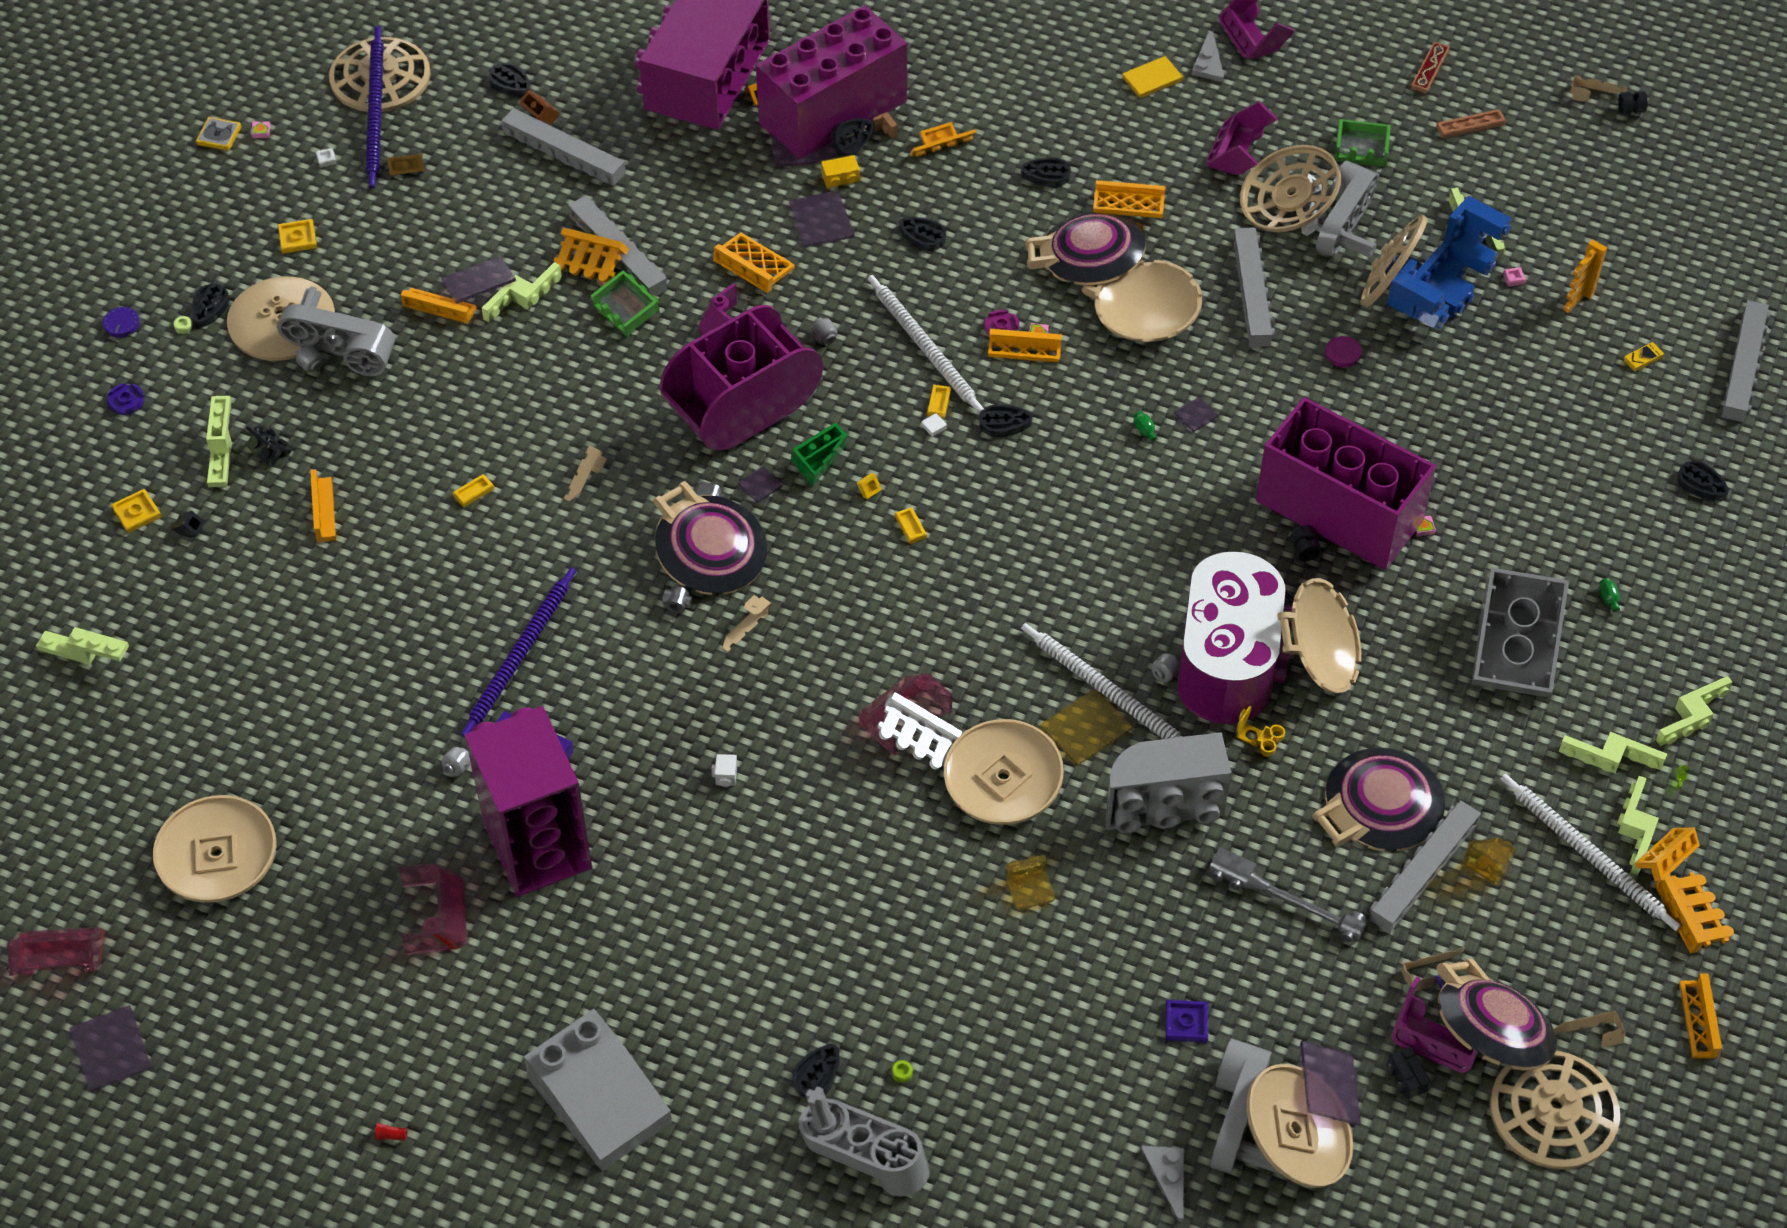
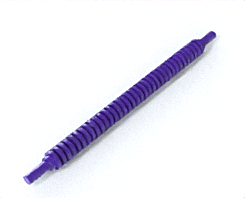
(374, 107)
(518, 652)

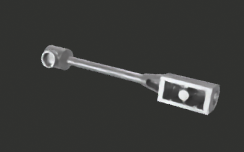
(679, 597)
(1241, 873)

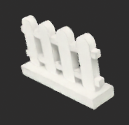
(922, 721)

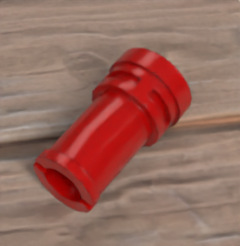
(386, 1132)

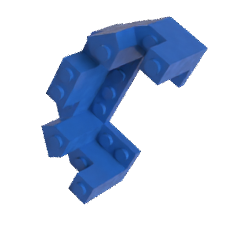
(1439, 284)

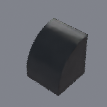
(188, 524)

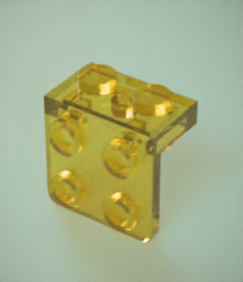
(1029, 882)

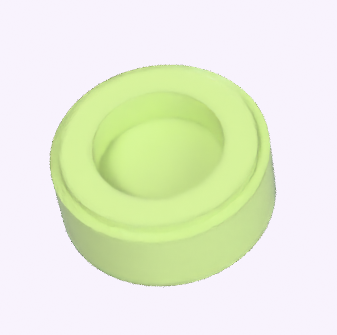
(183, 325)

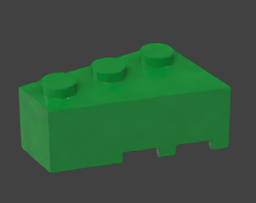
(819, 452)

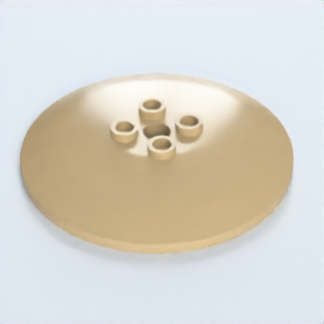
(254, 320)
(1000, 748)
(210, 824)
(1319, 1148)

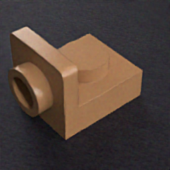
(886, 123)

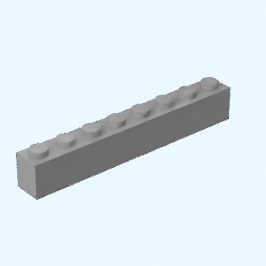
(563, 147)
(595, 222)
(1253, 288)
(1745, 361)
(1424, 867)

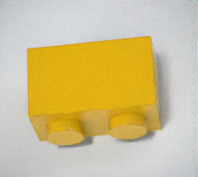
(840, 171)

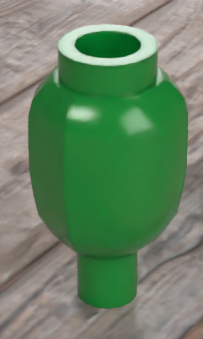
(1144, 425)
(1609, 594)

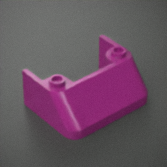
(1239, 25)
(1235, 136)
(715, 312)
(1428, 1037)

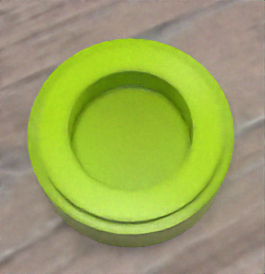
(902, 1071)

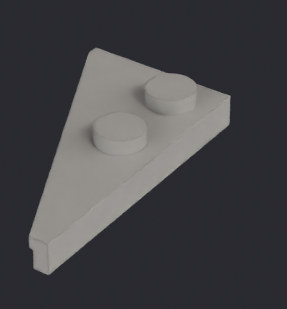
(1208, 61)
(1168, 1167)

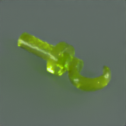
(1681, 776)

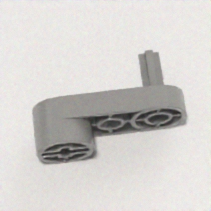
(1352, 200)
(360, 341)
(1237, 1071)
(887, 1154)

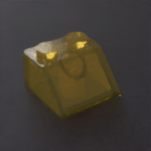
(1489, 858)

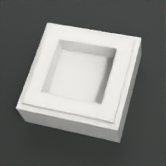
(326, 157)
(934, 425)

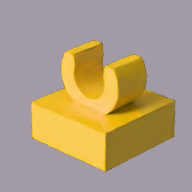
(869, 485)

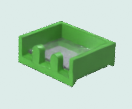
(1362, 142)
(625, 302)

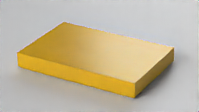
(1152, 77)

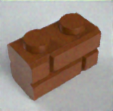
(539, 107)

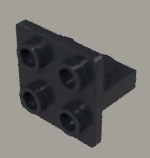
(266, 444)

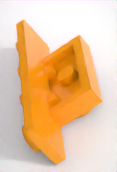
(939, 137)

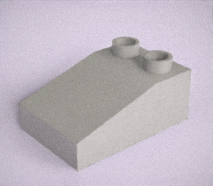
(1519, 632)
(597, 1089)

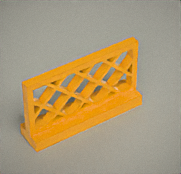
(1129, 192)
(746, 268)

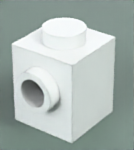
(725, 770)

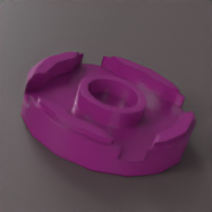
(1001, 320)
(1343, 351)

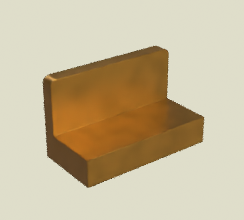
(405, 164)

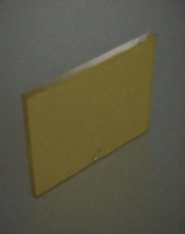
(1086, 727)

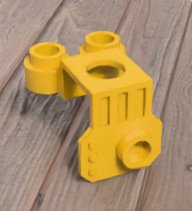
(1264, 738)

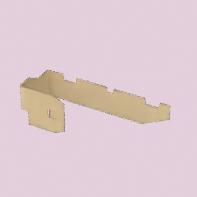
(1583, 94)
(593, 462)
(760, 610)
(1426, 982)
(1615, 1037)

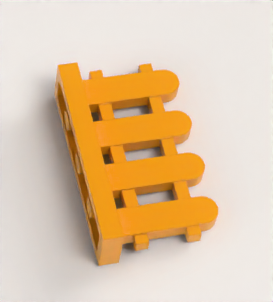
(585, 242)
(1586, 275)
(1681, 910)

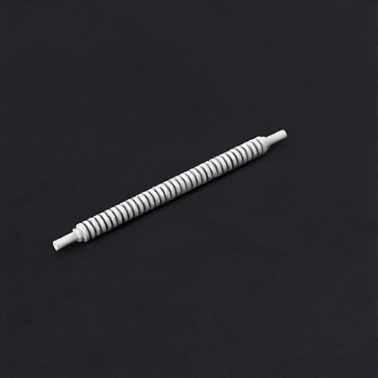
(925, 344)
(1102, 684)
(1590, 852)

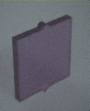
(1196, 414)
(760, 484)

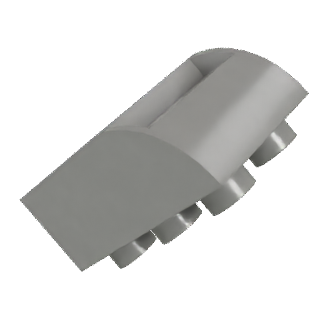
(1168, 783)

